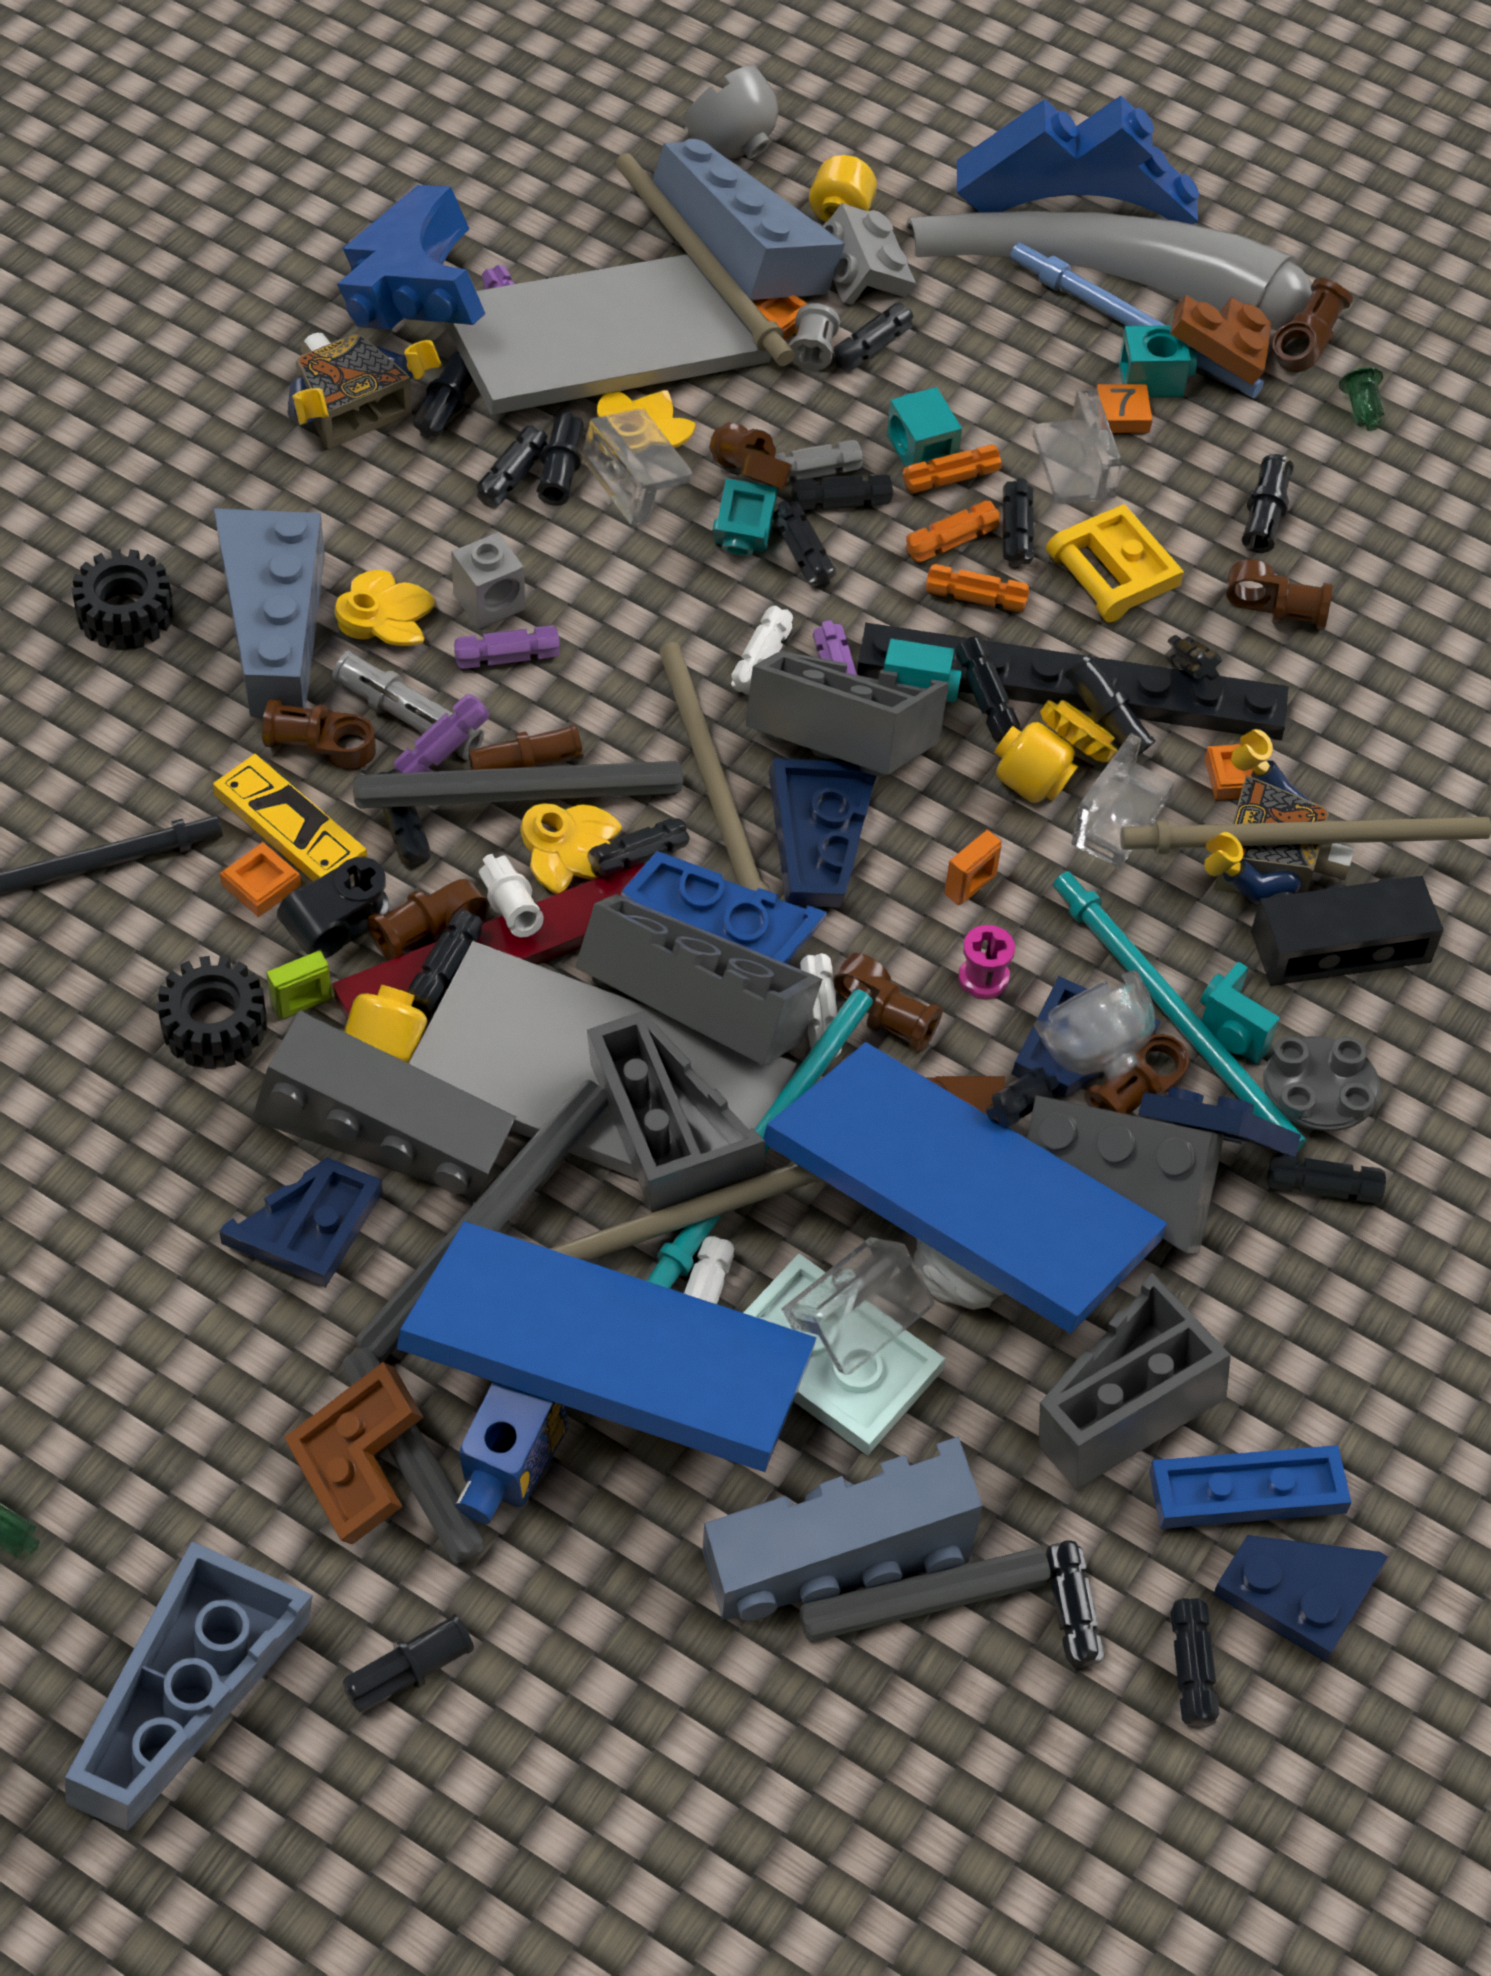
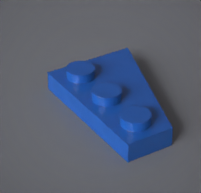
(723, 907)

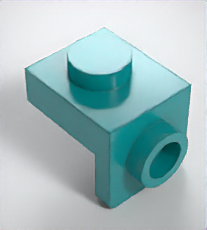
(745, 517)
(1235, 1019)

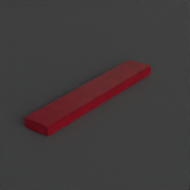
(562, 931)

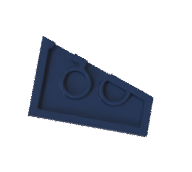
(818, 826)

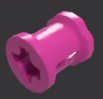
(998, 956)

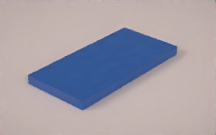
(966, 1185)
(609, 1345)

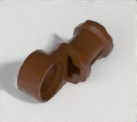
(1313, 323)
(749, 452)
(1278, 595)
(319, 732)
(424, 916)
(890, 1007)
(1126, 1091)

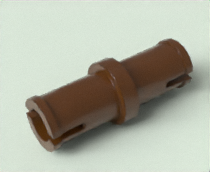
(529, 751)

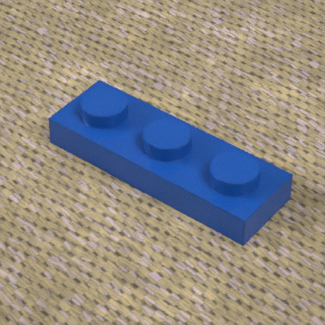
(1249, 1487)

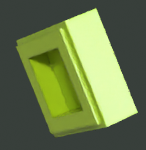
(299, 985)

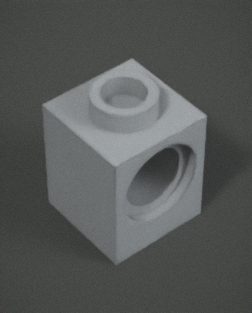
(488, 580)

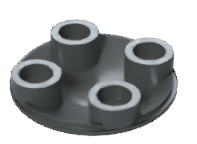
(1322, 1081)

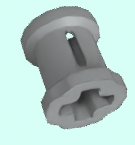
(811, 333)

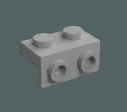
(869, 254)

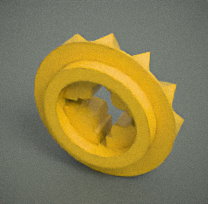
(1079, 730)

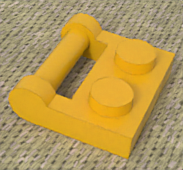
(1126, 551)

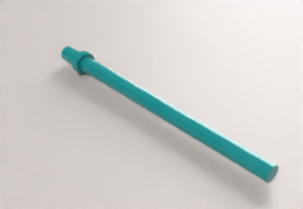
(1087, 908)
(676, 1258)

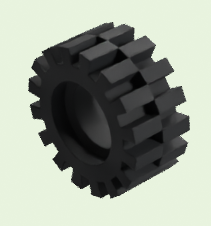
(118, 577)
(207, 985)

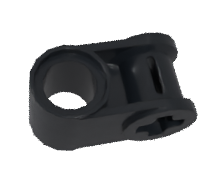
(331, 911)

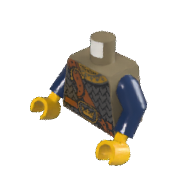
(354, 385)
(1271, 799)

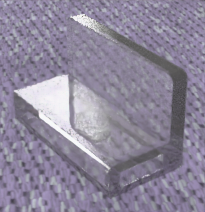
(1080, 453)
(632, 461)
(1119, 798)
(862, 1303)

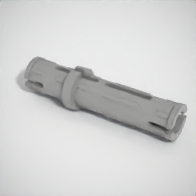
(359, 674)

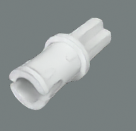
(510, 896)

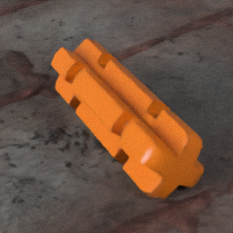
(952, 468)
(952, 531)
(977, 588)

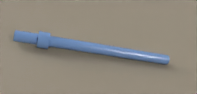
(1058, 275)

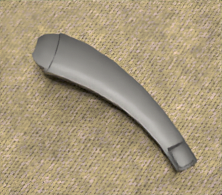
(1150, 251)

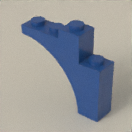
(1052, 157)
(401, 267)

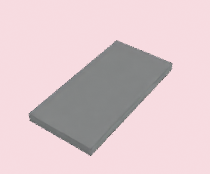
(601, 334)
(523, 1046)

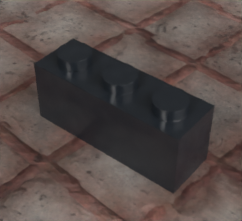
(1346, 930)

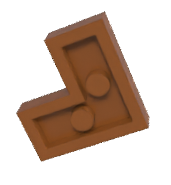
(1232, 338)
(340, 1446)

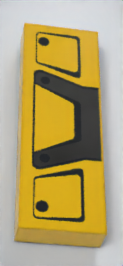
(286, 818)

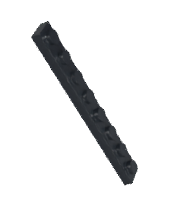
(1153, 691)

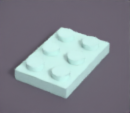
(874, 1396)

